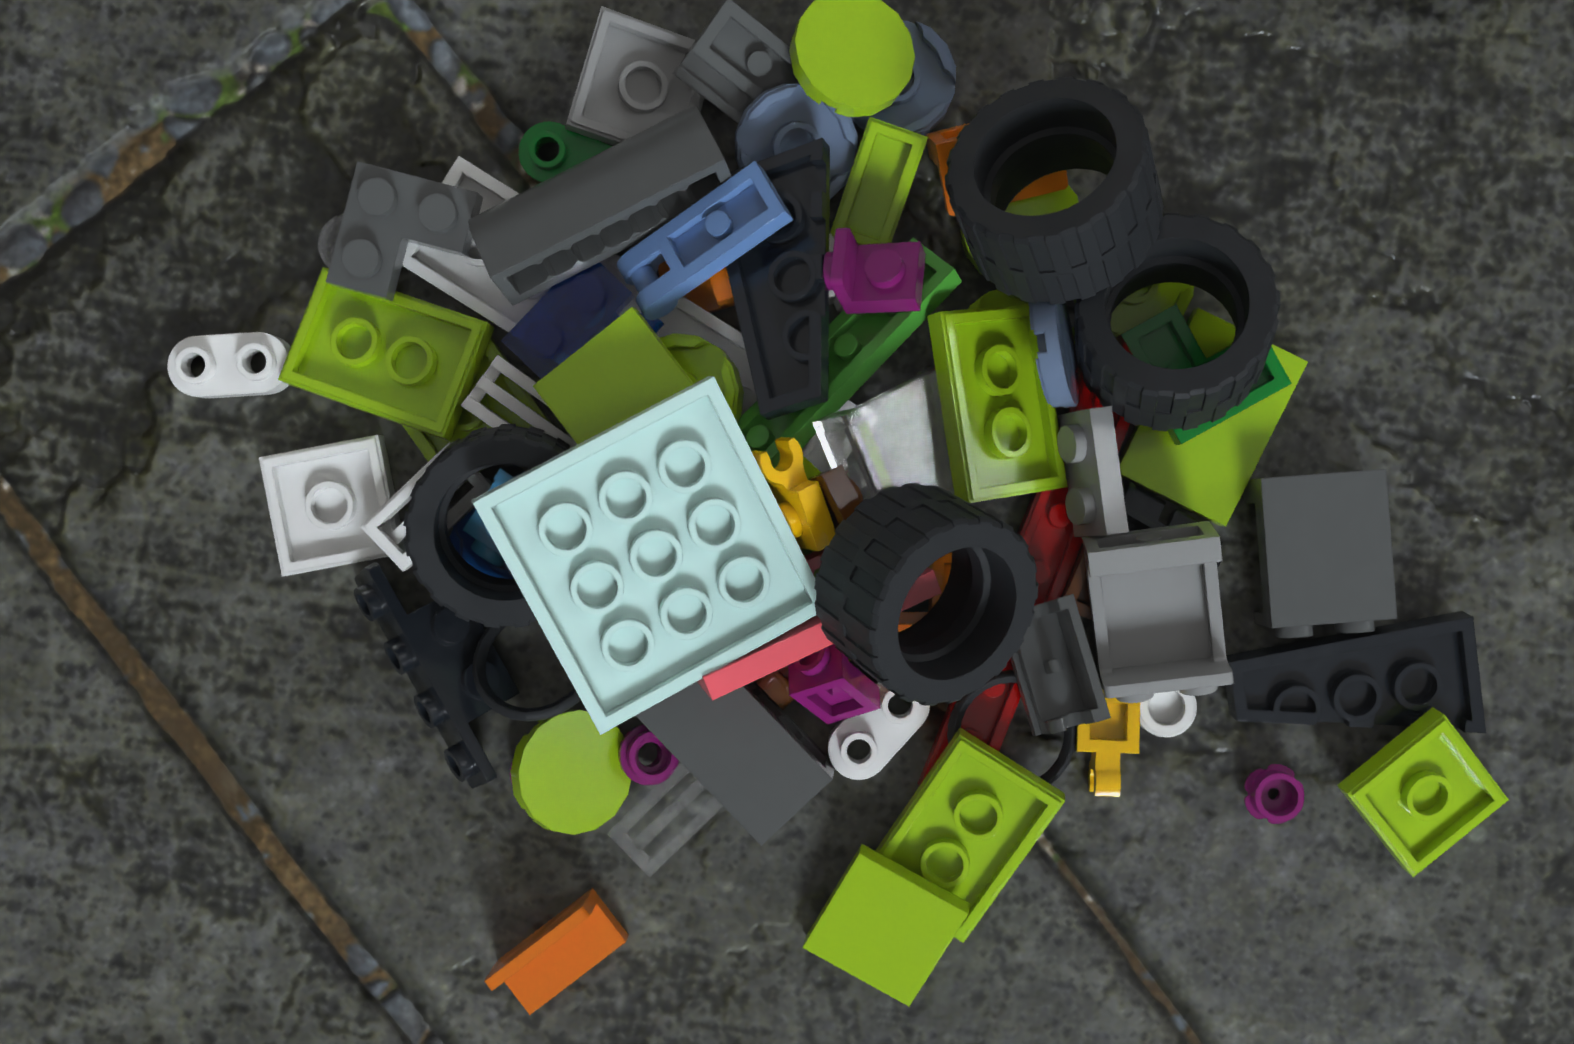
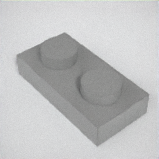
(1092, 472)

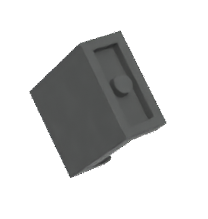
(1324, 551)

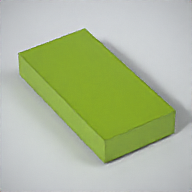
(879, 182)

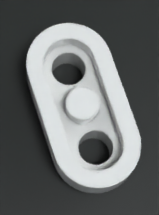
(228, 365)
(881, 730)

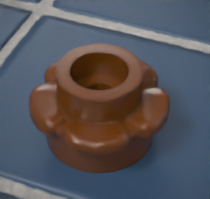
(777, 686)

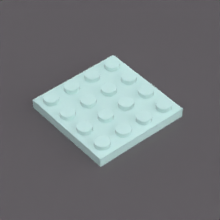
(651, 553)

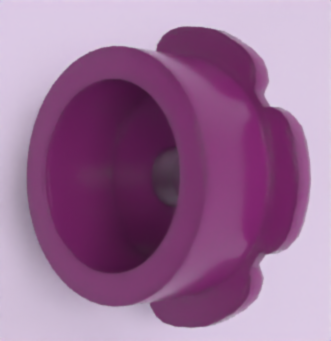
(1289, 797)

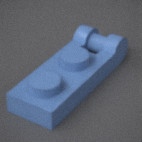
(703, 240)

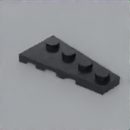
(783, 287)
(1365, 677)

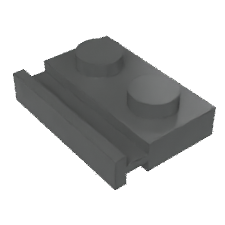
(735, 61)

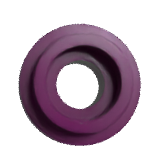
(645, 774)

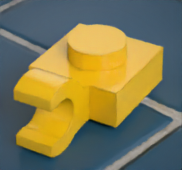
(797, 496)
(1106, 743)

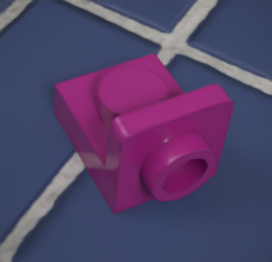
(875, 275)
(832, 686)

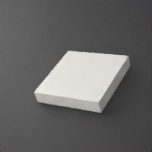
(322, 500)

